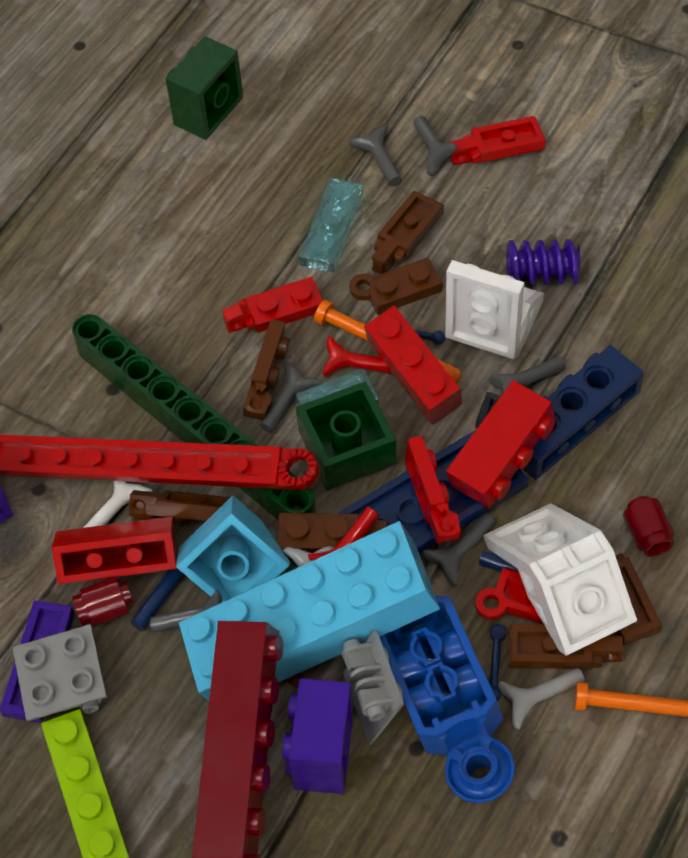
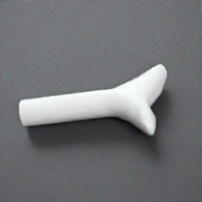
(119, 499)

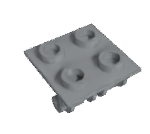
(60, 673)
(372, 684)

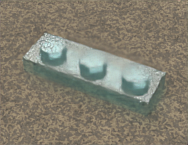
(331, 225)

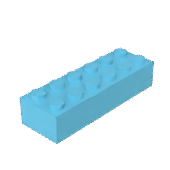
(324, 604)

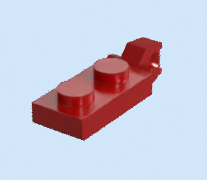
(499, 141)
(282, 303)
(430, 493)

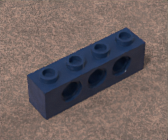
(619, 384)

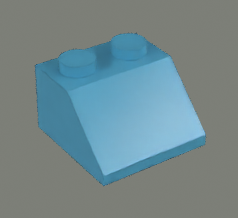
(231, 552)

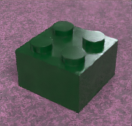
(204, 87)
(347, 435)

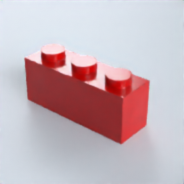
(413, 365)
(501, 444)
(115, 550)

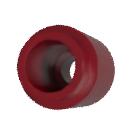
(649, 526)
(102, 602)

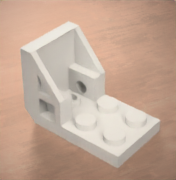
(489, 309)
(566, 575)

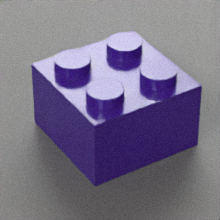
(319, 735)

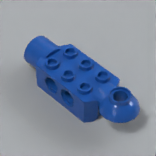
(451, 701)

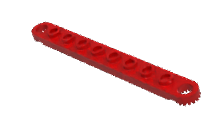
(155, 462)

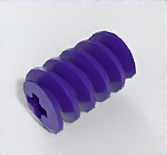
(543, 261)

